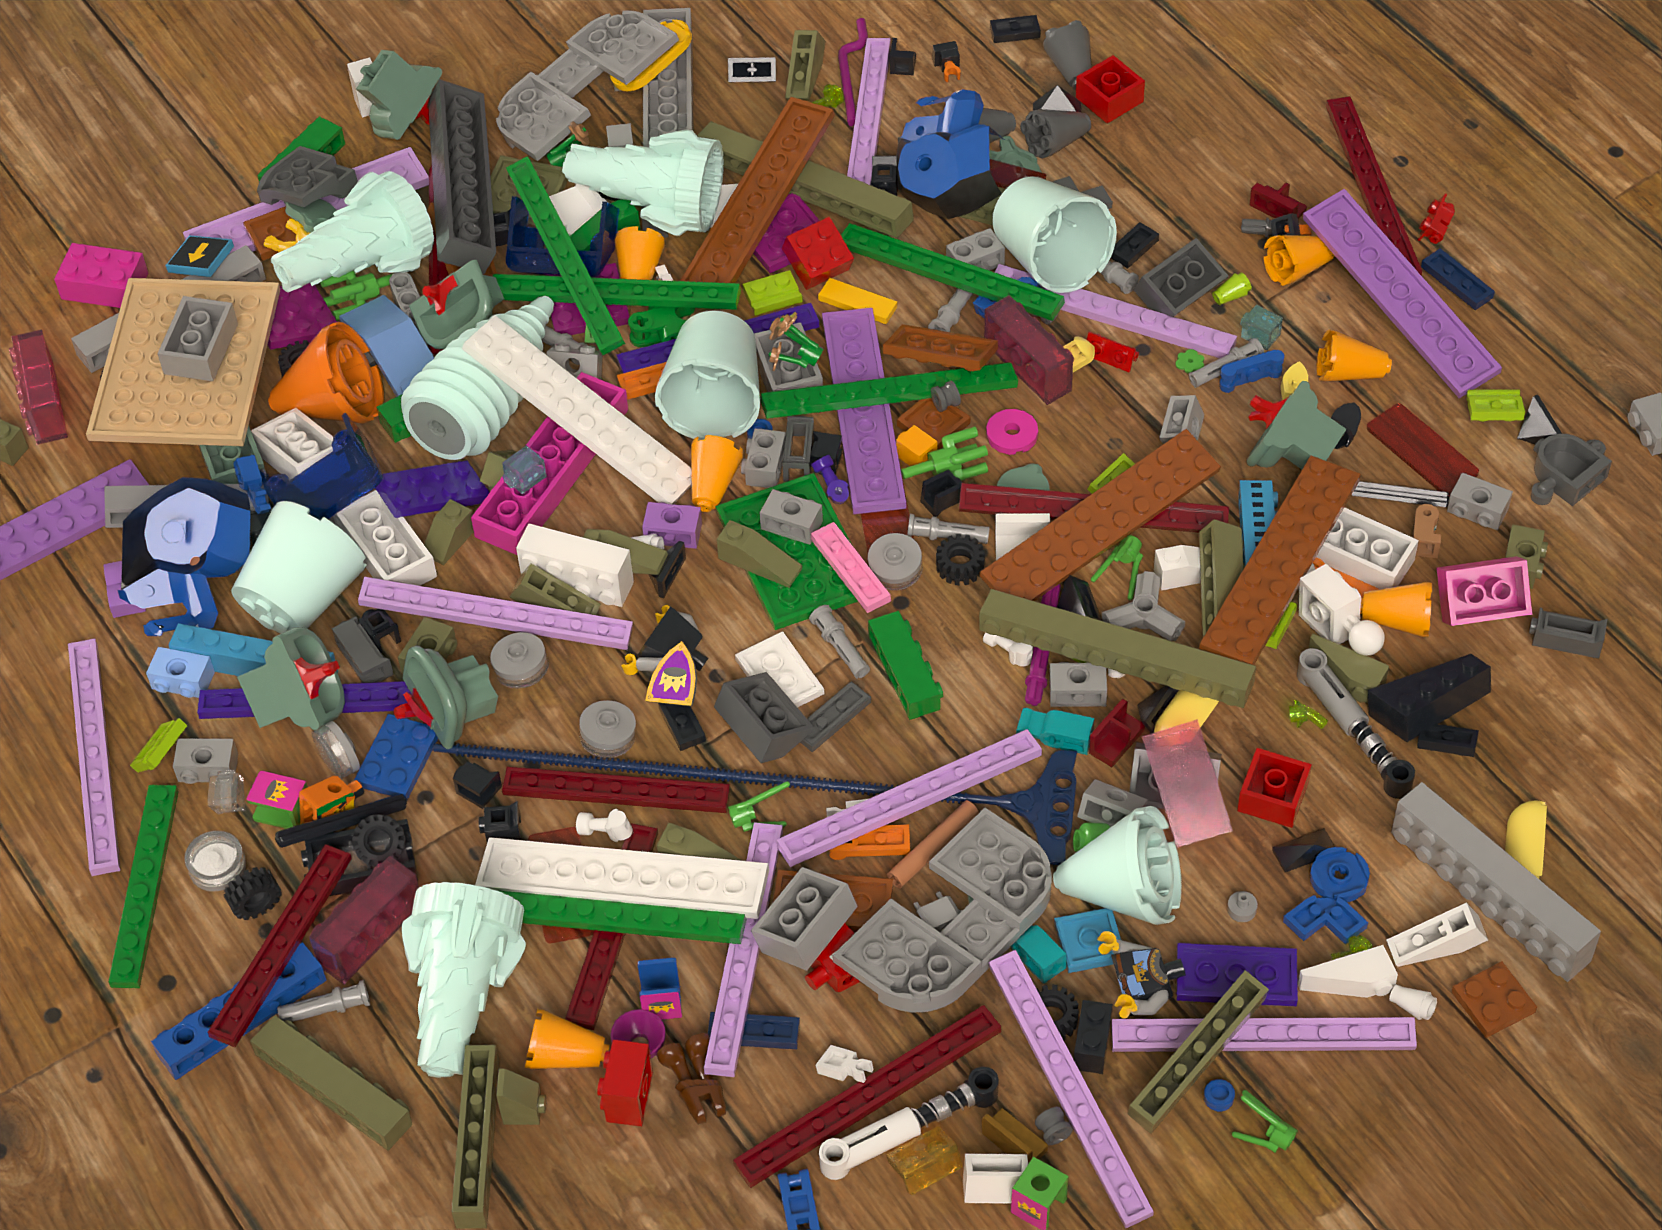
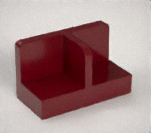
(1275, 202)
(1115, 735)

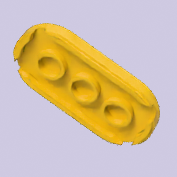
(685, 37)

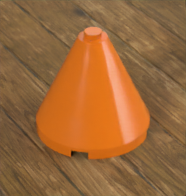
(331, 379)

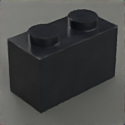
(1093, 1036)

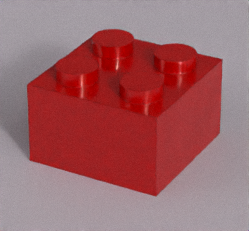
(1110, 89)
(817, 253)
(1274, 787)
(626, 1082)

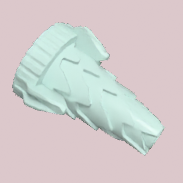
(672, 178)
(379, 226)
(460, 944)

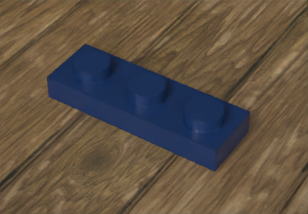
(1457, 279)
(768, 1031)

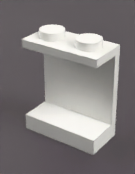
(576, 206)
(1015, 529)

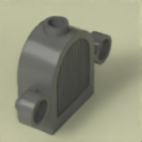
(1568, 468)

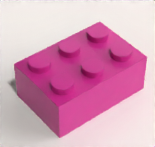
(98, 274)
(1484, 591)

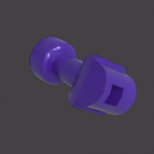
(837, 489)

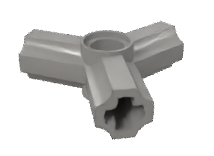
(1145, 611)

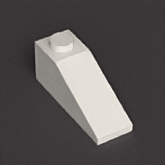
(1177, 566)
(1438, 937)
(1354, 975)

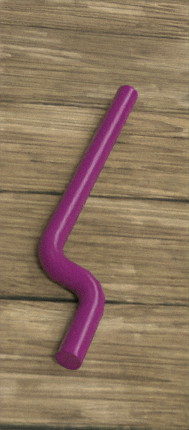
(844, 69)

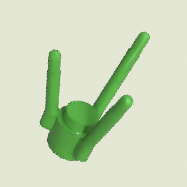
(1125, 552)
(743, 812)
(1279, 1132)

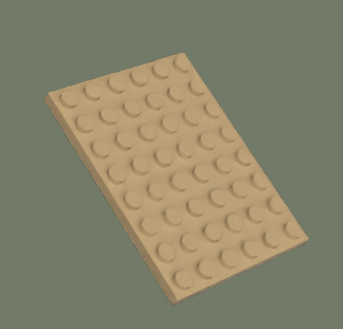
(149, 407)

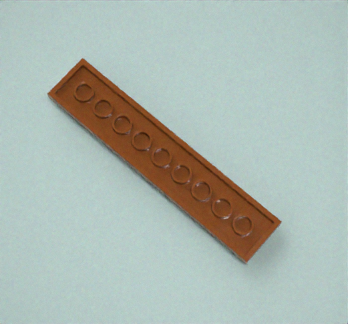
(760, 193)
(1102, 519)
(1280, 561)

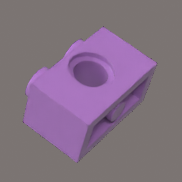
(673, 523)

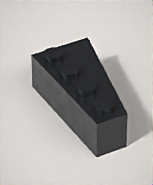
(1429, 696)

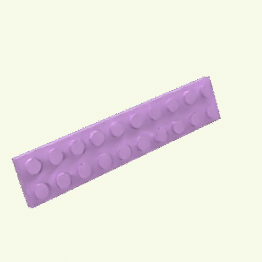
(231, 226)

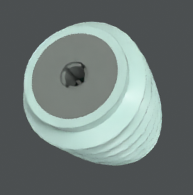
(459, 403)

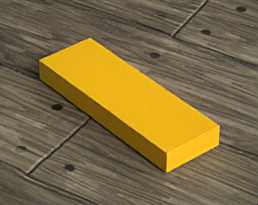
(851, 297)

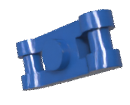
(1251, 369)
(798, 1204)

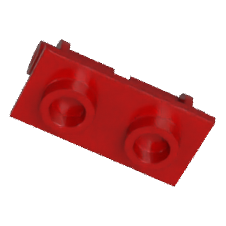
(1434, 224)
(1113, 352)

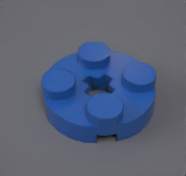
(1339, 860)

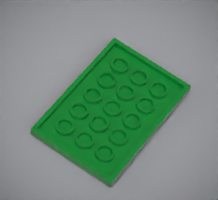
(817, 581)

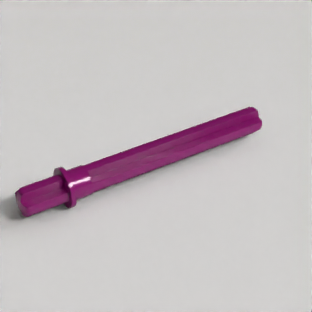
(1036, 679)

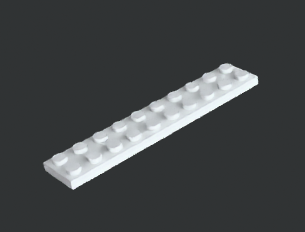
(579, 411)
(624, 876)

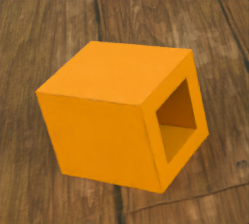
(914, 446)

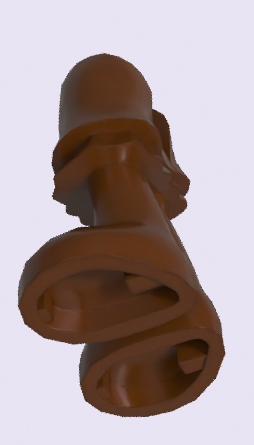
(696, 1090)

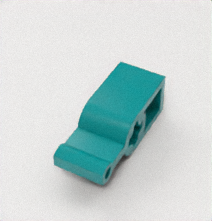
(1058, 729)
(1040, 953)

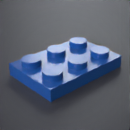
(397, 757)

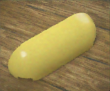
(1185, 708)
(1527, 835)

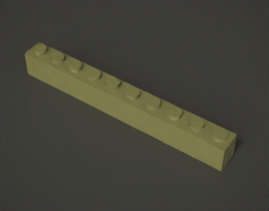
(822, 186)
(1117, 648)

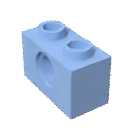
(180, 672)

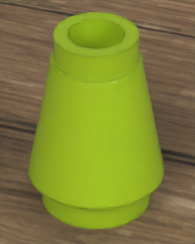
(1233, 288)

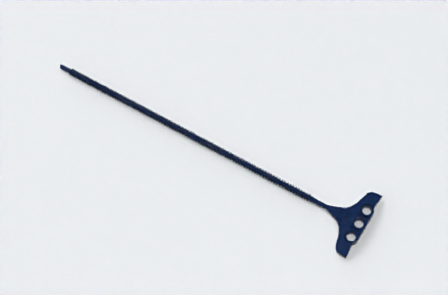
(1033, 804)

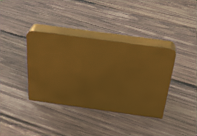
(1012, 1135)

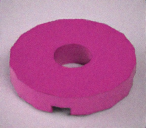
(1015, 420)

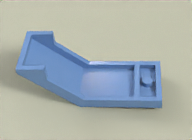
(391, 340)

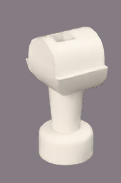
(1018, 652)
(615, 825)

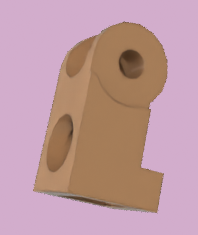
(1423, 530)

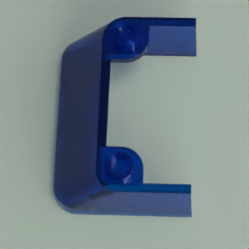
(526, 247)
(333, 480)

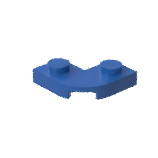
(1334, 914)

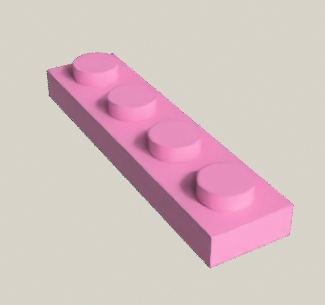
(850, 567)

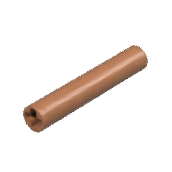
(932, 844)

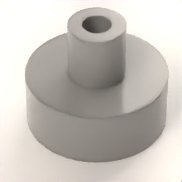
(1242, 906)

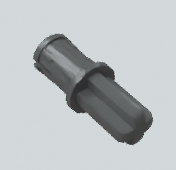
(1256, 226)

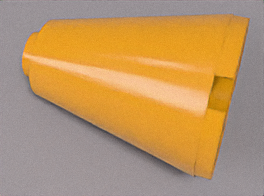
(638, 252)
(1294, 257)
(1350, 359)
(712, 469)
(1400, 608)
(563, 1044)

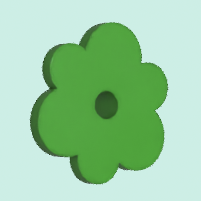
(1190, 361)

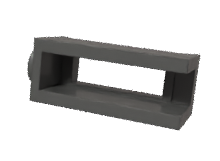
(798, 427)
(1568, 633)
(361, 652)

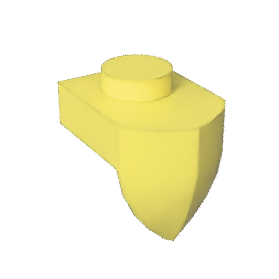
(1082, 352)
(1292, 378)

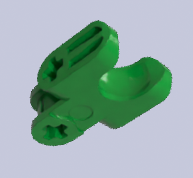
(657, 325)

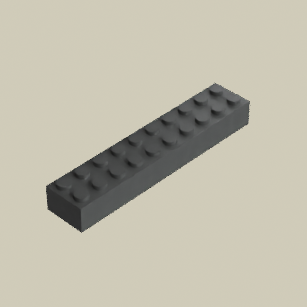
(461, 176)

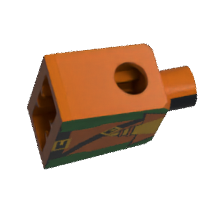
(328, 798)

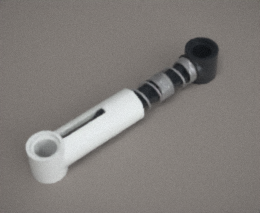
(905, 1124)

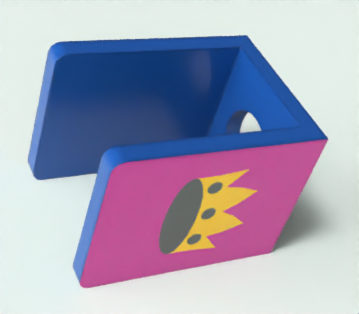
(660, 987)

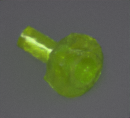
(833, 96)
(1300, 713)
(1356, 945)

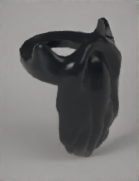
(1349, 417)

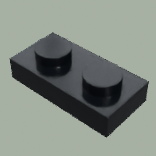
(1015, 29)
(1134, 245)
(682, 725)
(1449, 740)

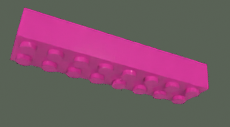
(507, 512)

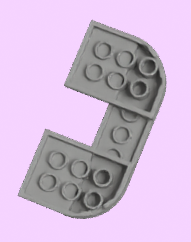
(541, 107)
(928, 969)

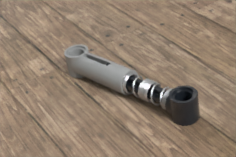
(1354, 721)

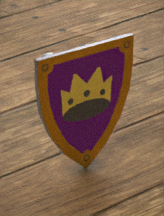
(674, 678)

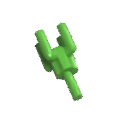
(356, 289)
(951, 458)

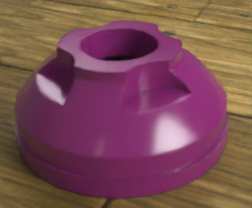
(640, 1024)

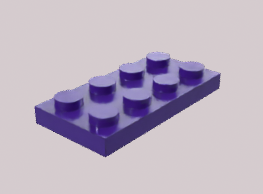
(431, 488)
(1215, 968)

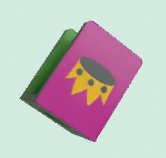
(276, 799)
(1035, 1205)

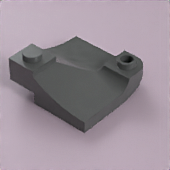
(304, 178)

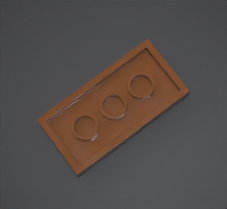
(940, 347)
(868, 892)

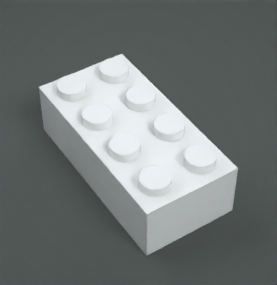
(292, 442)
(387, 542)
(1368, 550)
(584, 564)

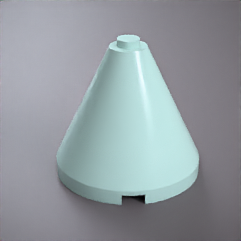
(1127, 869)

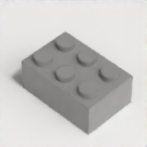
(197, 338)
(787, 374)
(804, 918)

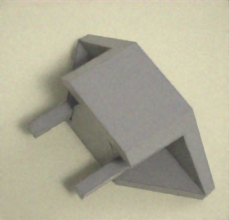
(938, 913)

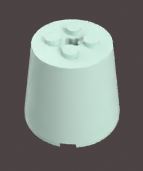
(1055, 232)
(711, 378)
(296, 568)

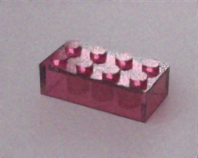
(1032, 350)
(37, 387)
(1187, 783)
(365, 920)

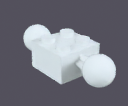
(1334, 611)

